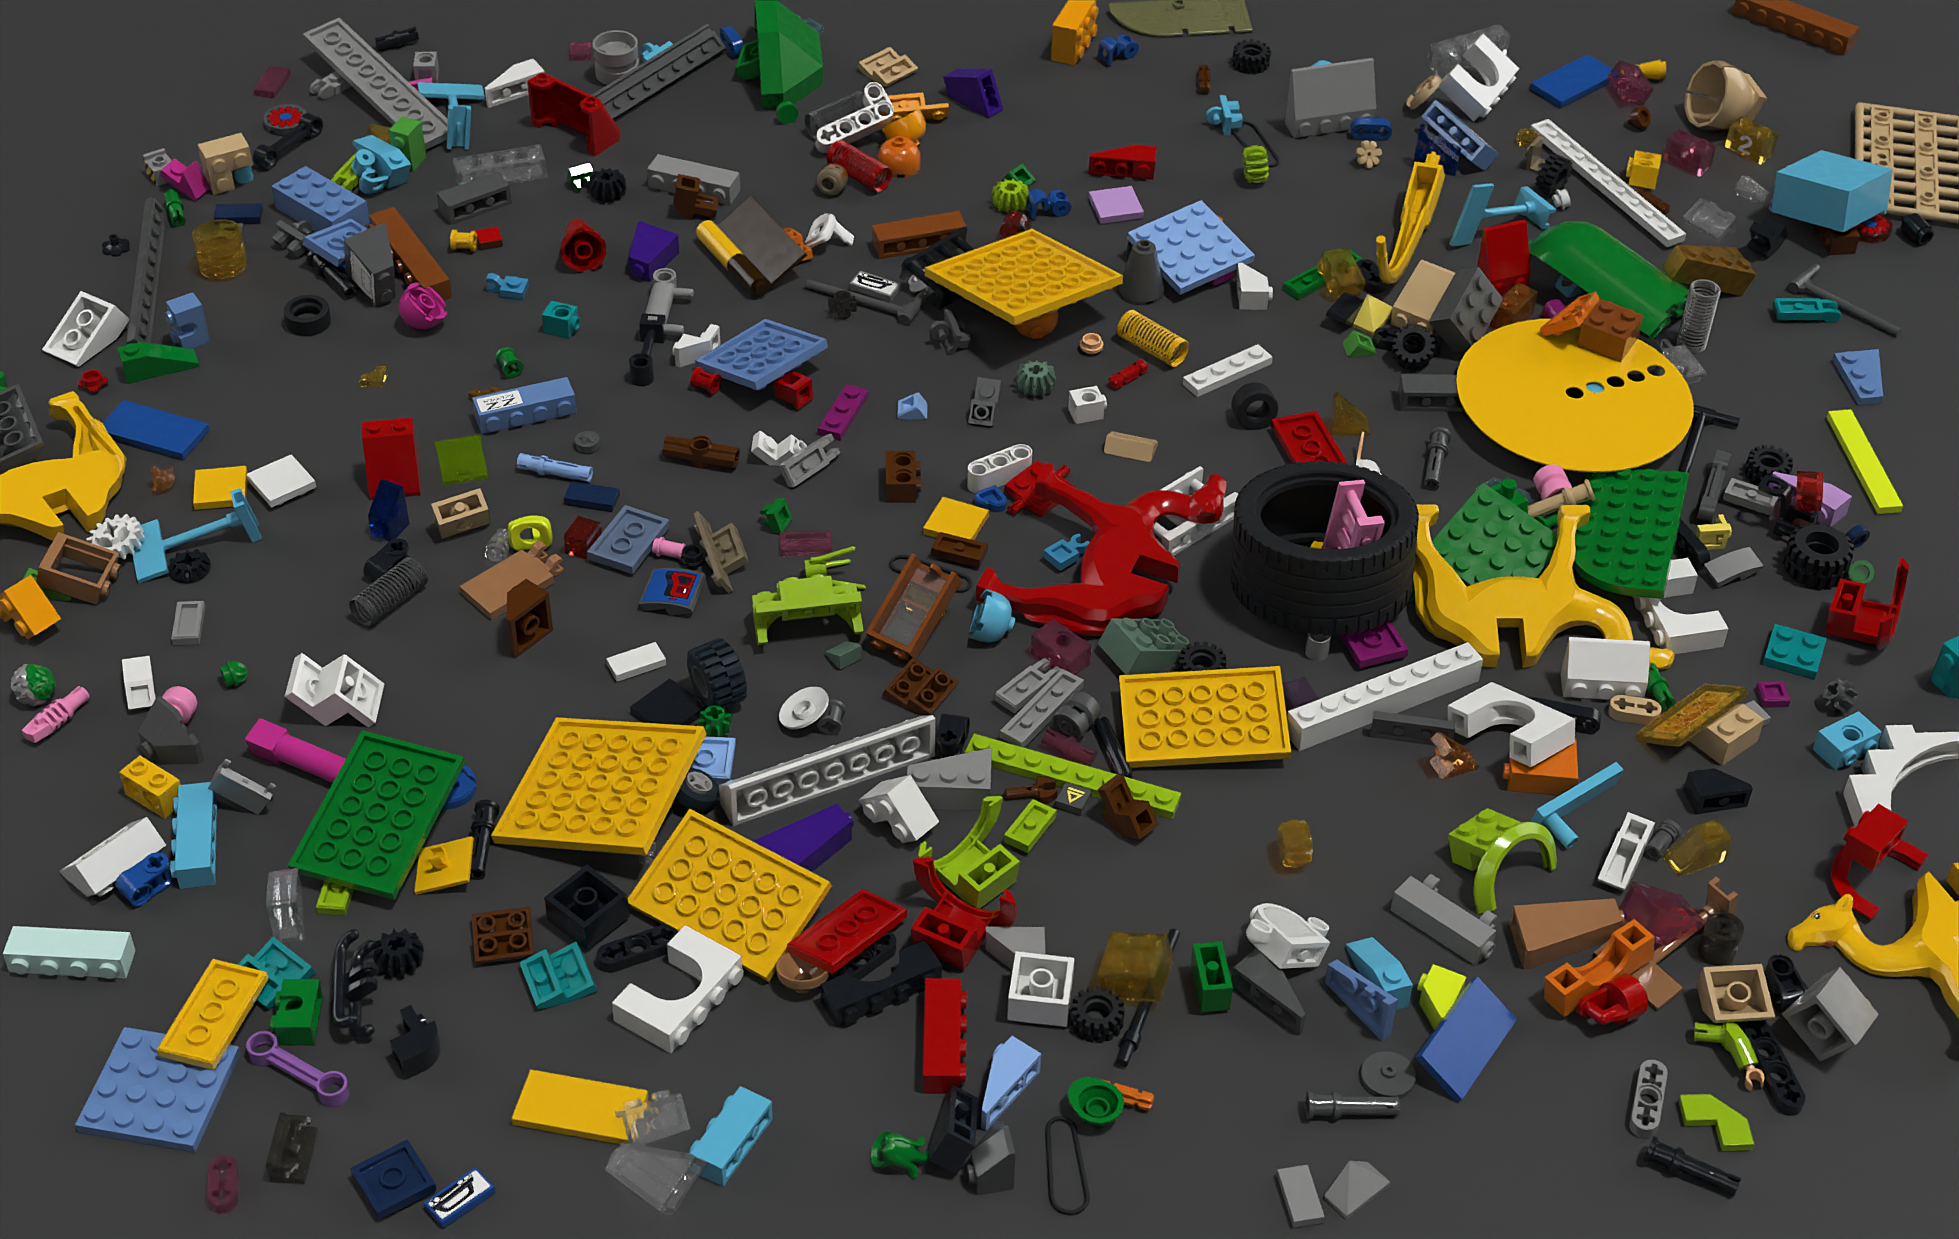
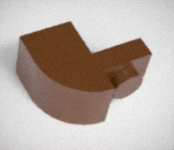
(689, 201)
(1123, 813)

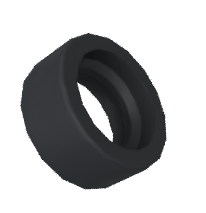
(307, 304)

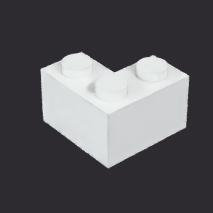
(902, 806)

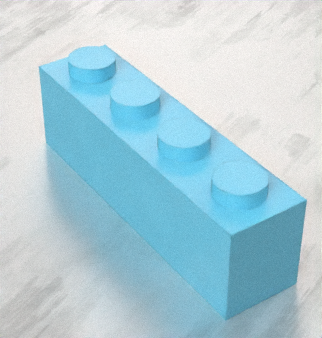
(195, 836)

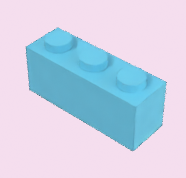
(732, 1134)

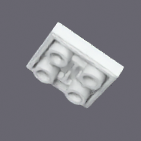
(281, 480)

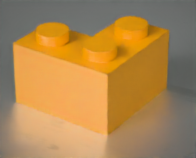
(27, 607)

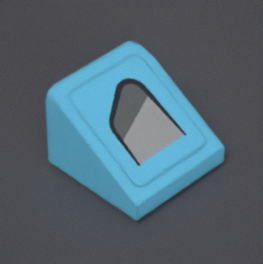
(1567, 287)

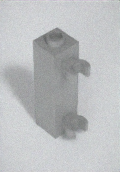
(1445, 920)

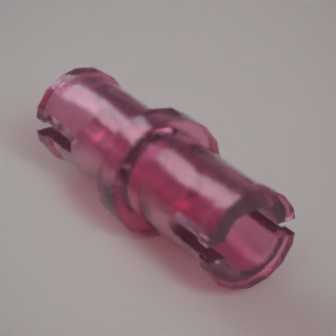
(1069, 747)

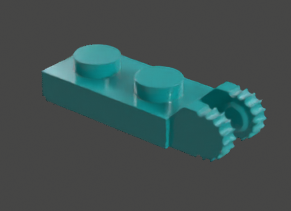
(1806, 309)

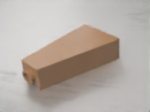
(1562, 928)

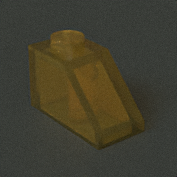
(1699, 848)

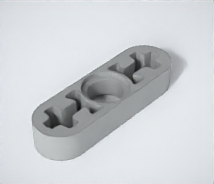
(1640, 1107)

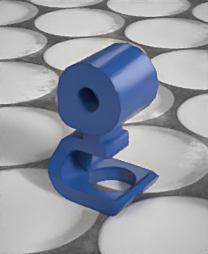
(1122, 44)
(1056, 201)

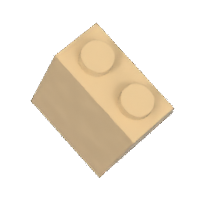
(1421, 296)

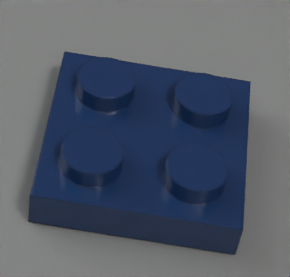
(393, 1179)

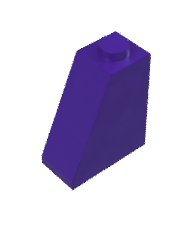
(975, 90)
(651, 250)

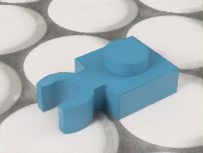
(1063, 553)

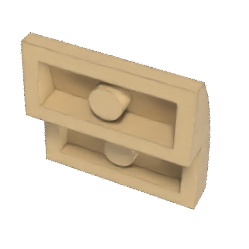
(887, 67)

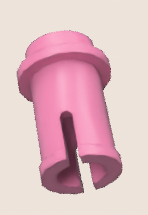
(667, 548)

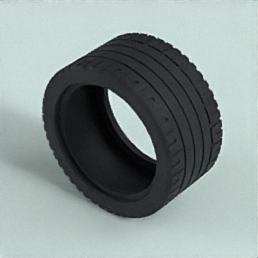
(1314, 586)

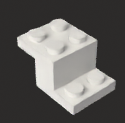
(334, 690)

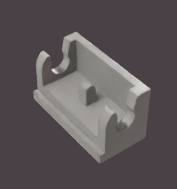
(240, 789)

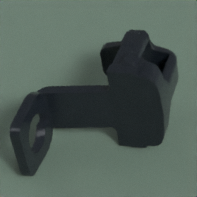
(1787, 511)

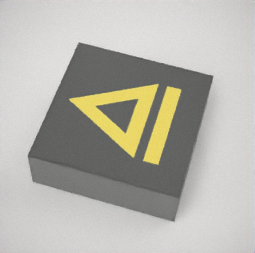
(1073, 798)

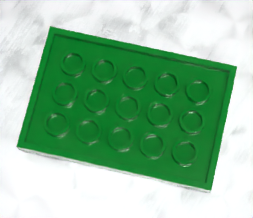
(377, 814)

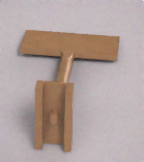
(1659, 984)

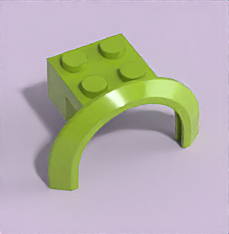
(1486, 841)
(971, 867)

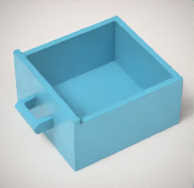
(1832, 190)

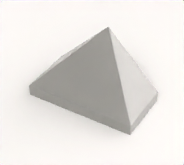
(1355, 1187)

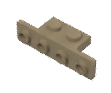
(723, 550)

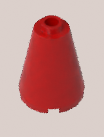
(582, 246)

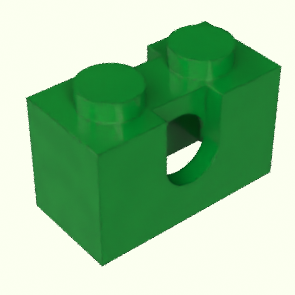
(298, 1012)

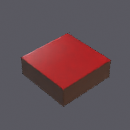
(489, 238)

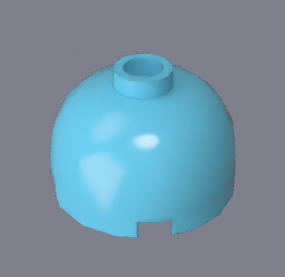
(991, 618)

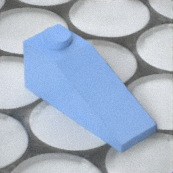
(1011, 1072)

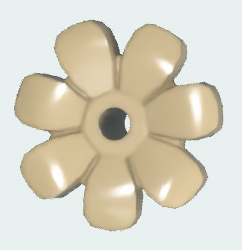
(1368, 154)

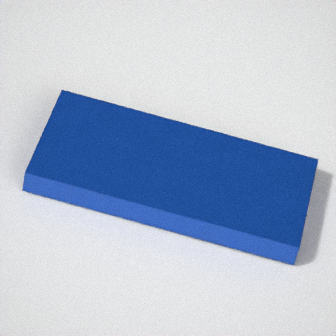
(1572, 81)
(155, 429)
(1466, 1038)

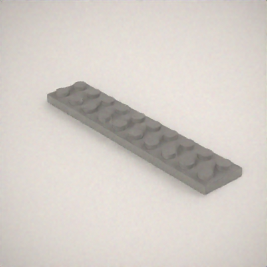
(375, 79)

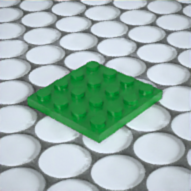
(1494, 539)

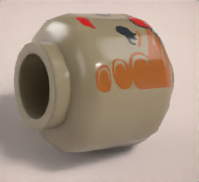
(832, 179)

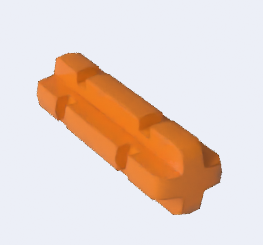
(1132, 1096)

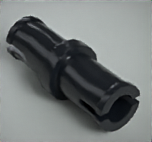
(396, 38)

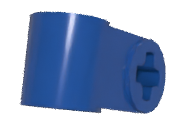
(143, 880)

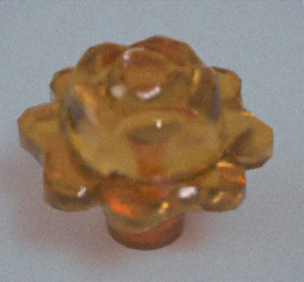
(162, 478)

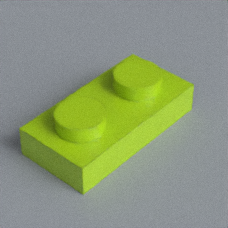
(1030, 826)

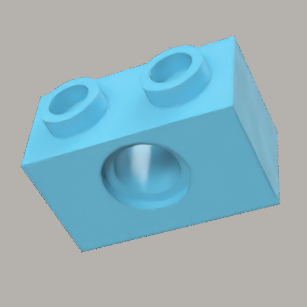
(1846, 740)

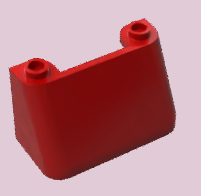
(561, 103)

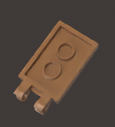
(490, 588)

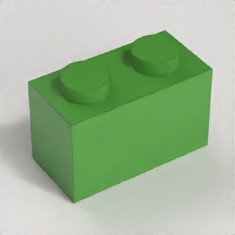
(409, 138)

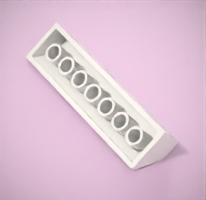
(828, 770)

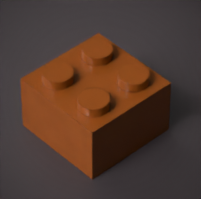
(1610, 330)

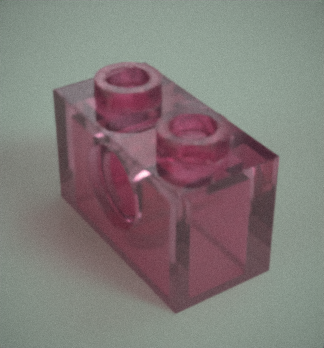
(1630, 83)
(1689, 152)
(1061, 647)

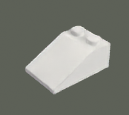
(85, 329)

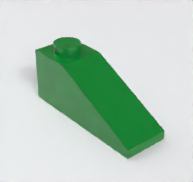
(150, 360)

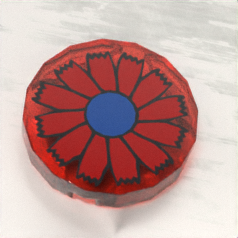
(1875, 229)

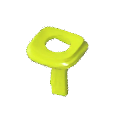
(540, 527)

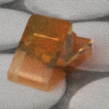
(1451, 757)

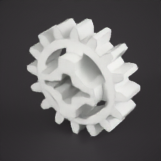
(118, 535)

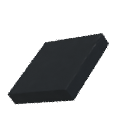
(668, 705)

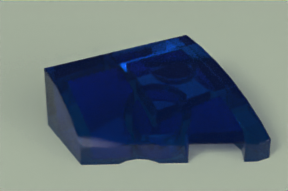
(1429, 142)

